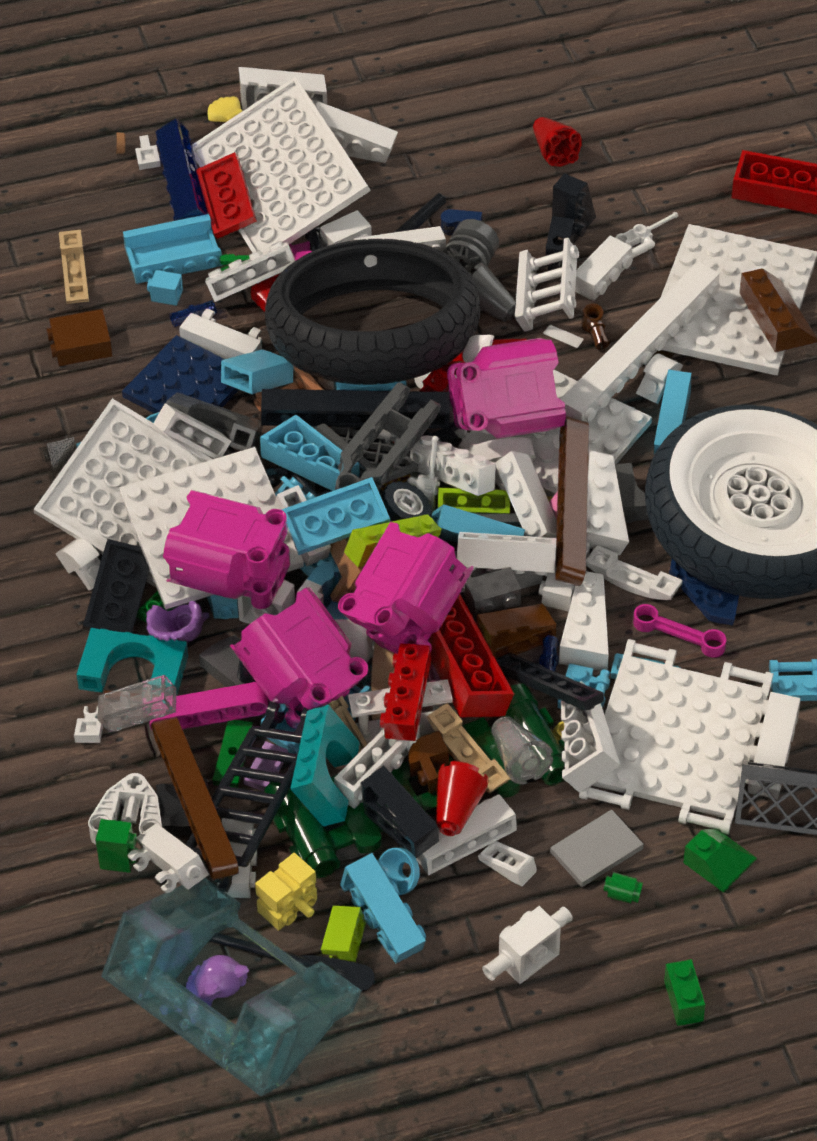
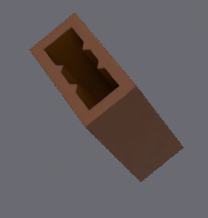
(79, 337)

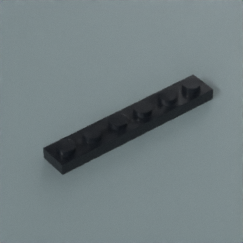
(550, 682)

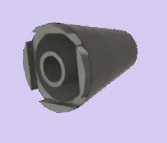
(493, 296)

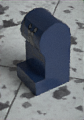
(451, 218)

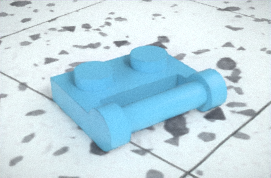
(795, 685)

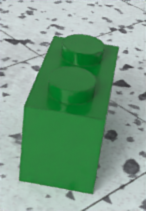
(113, 845)
(684, 992)

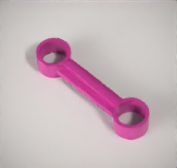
(679, 630)

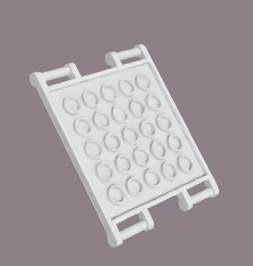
(680, 735)

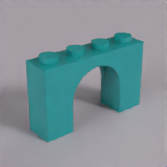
(108, 647)
(323, 738)

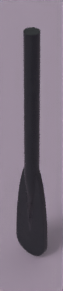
(356, 973)

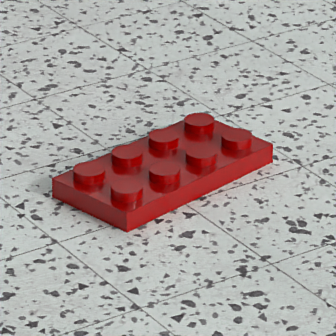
(226, 195)

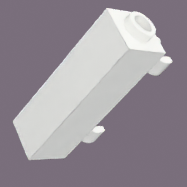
(219, 338)
(171, 855)

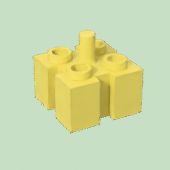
(287, 892)

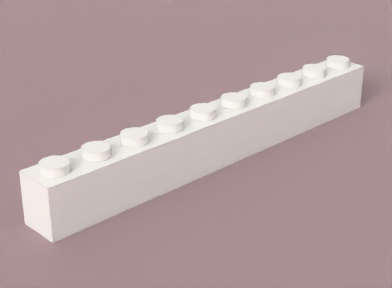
(641, 342)

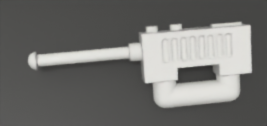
(642, 235)
(428, 483)

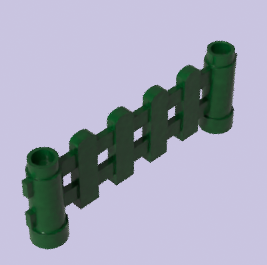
(319, 847)

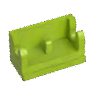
(344, 933)

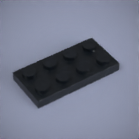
(117, 588)

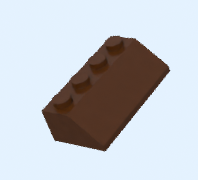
(775, 310)

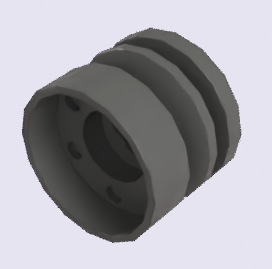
(472, 244)

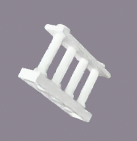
(528, 280)
(372, 703)

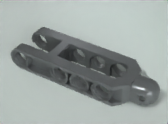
(389, 419)

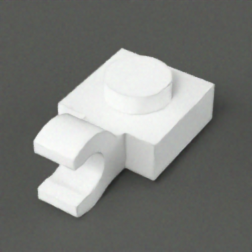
(147, 155)

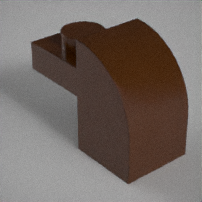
(425, 756)

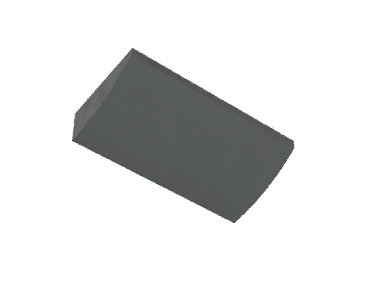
(222, 662)

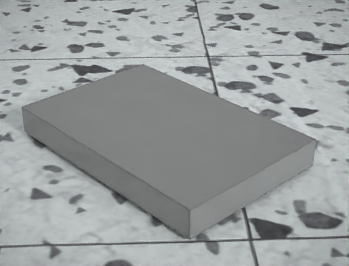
(596, 848)

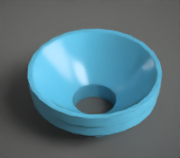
(393, 861)

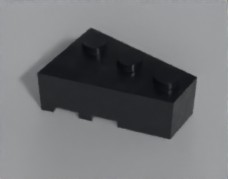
(573, 201)
(398, 813)

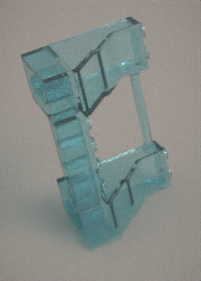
(272, 1028)

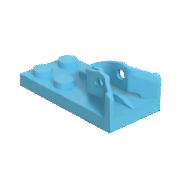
(335, 515)

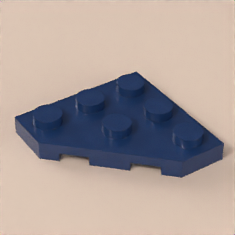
(713, 603)

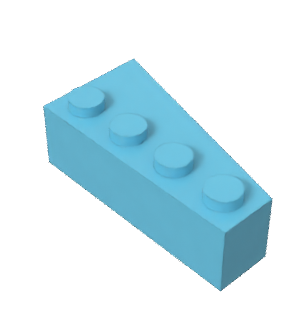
(304, 452)
(383, 907)

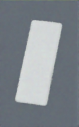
(563, 336)

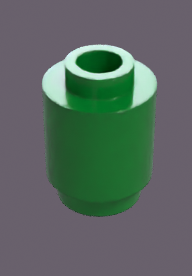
(623, 888)

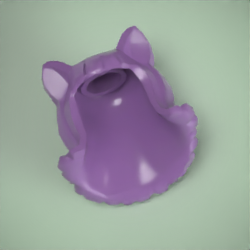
(181, 623)
(217, 978)

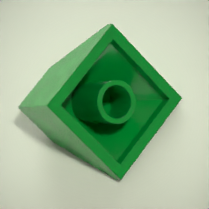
(717, 858)

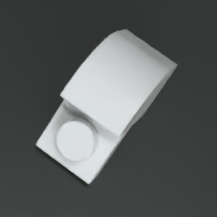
(655, 377)
(83, 559)

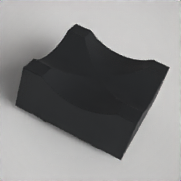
(171, 810)

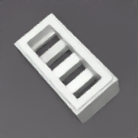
(519, 873)

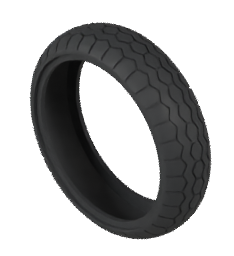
(372, 355)

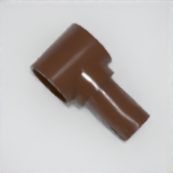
(595, 326)

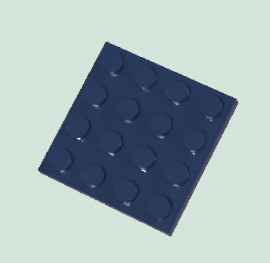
(180, 369)

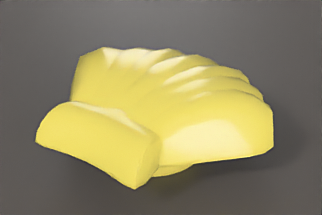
(224, 109)

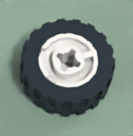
(404, 501)

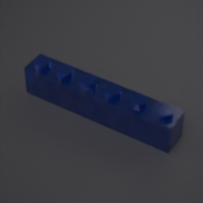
(180, 171)

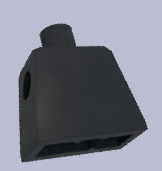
(562, 228)

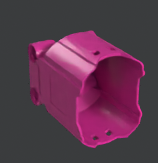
(508, 390)
(229, 549)
(405, 589)
(300, 656)

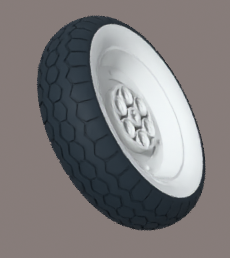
(739, 500)

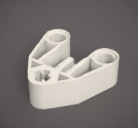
(132, 793)

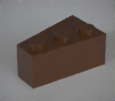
(516, 629)

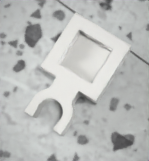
(88, 728)

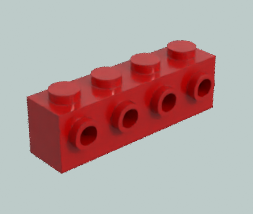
(406, 692)

